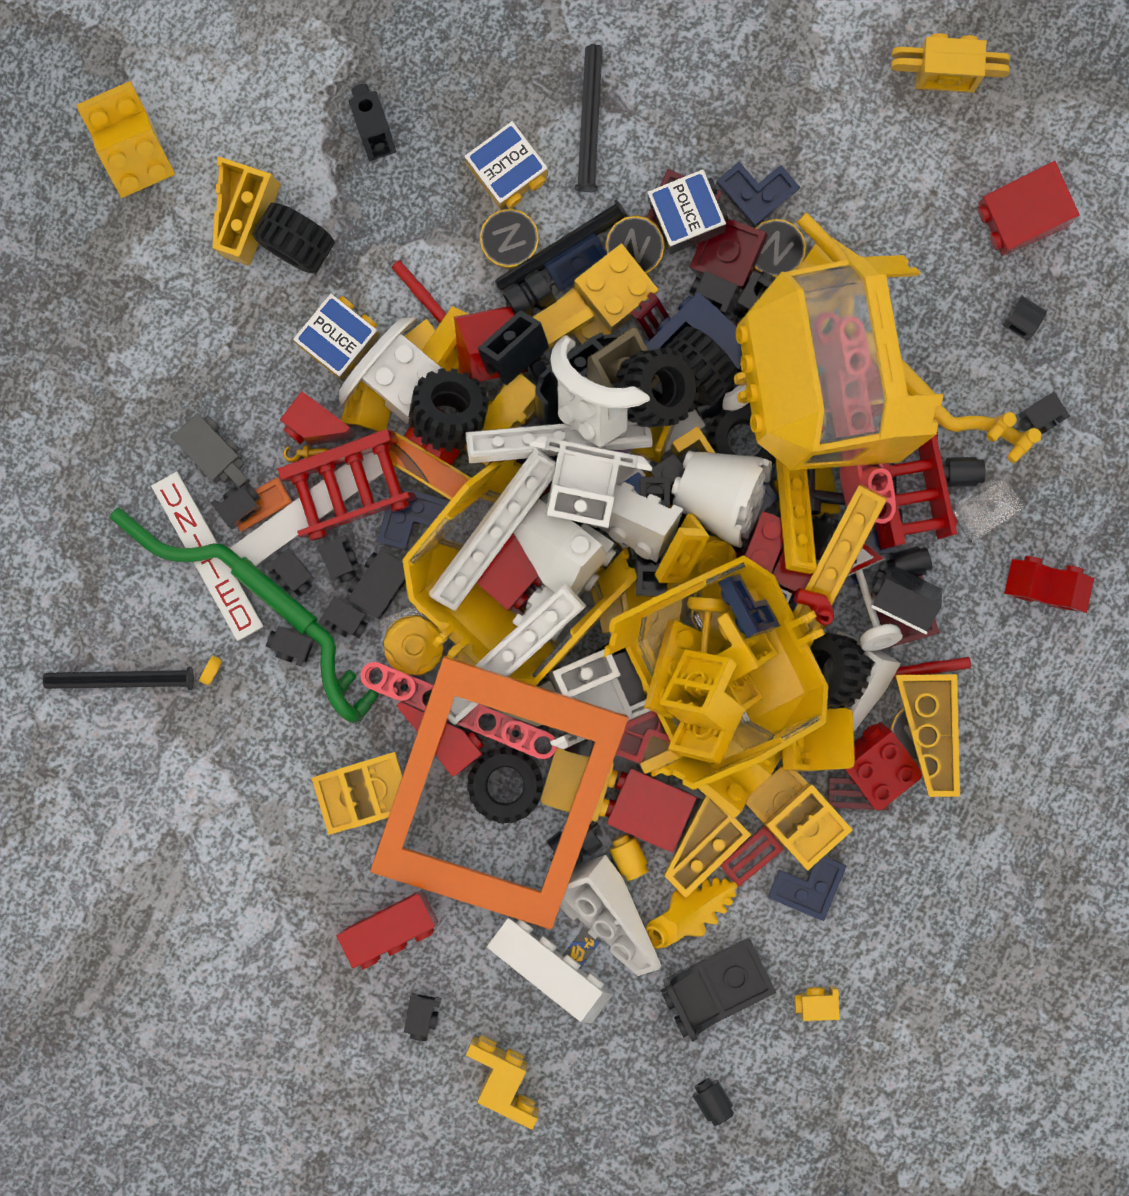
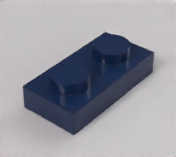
(575, 261)

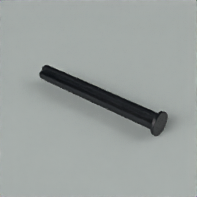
(590, 119)
(594, 226)
(119, 679)

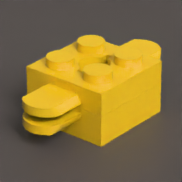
(950, 63)

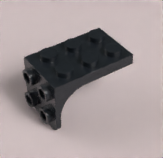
(716, 988)

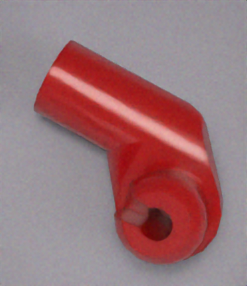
(816, 602)

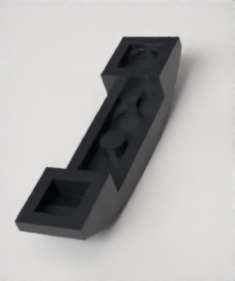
(646, 581)

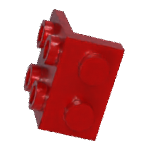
(882, 766)

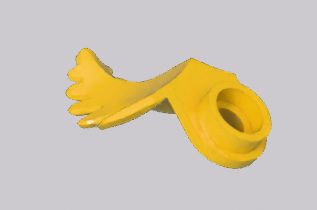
(689, 914)

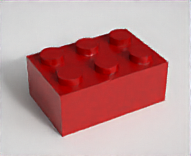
(388, 930)

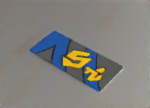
(582, 947)

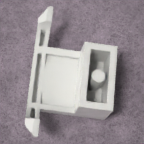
(391, 370)
(590, 408)
(584, 480)
(593, 682)

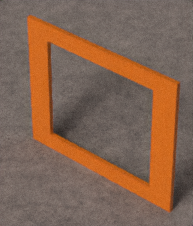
(527, 702)

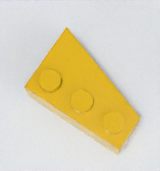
(241, 203)
(511, 407)
(704, 846)

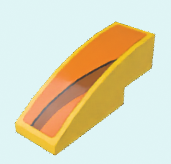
(426, 468)

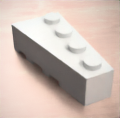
(642, 522)
(550, 971)

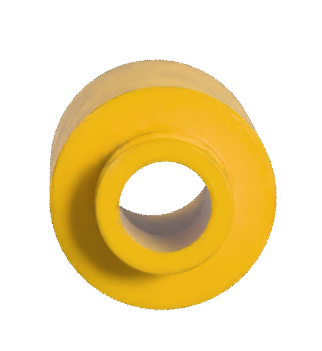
(629, 857)

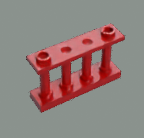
(326, 463)
(936, 492)

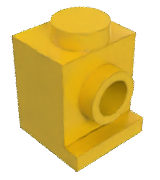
(818, 1004)

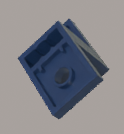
(704, 316)

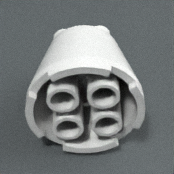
(723, 492)

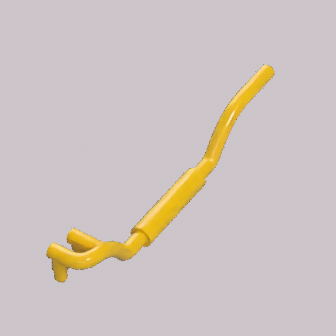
(996, 427)

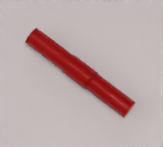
(419, 291)
(935, 667)

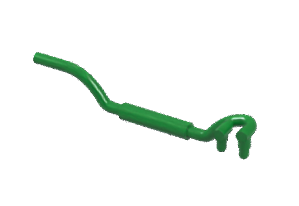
(274, 597)

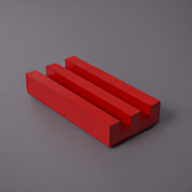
(770, 840)

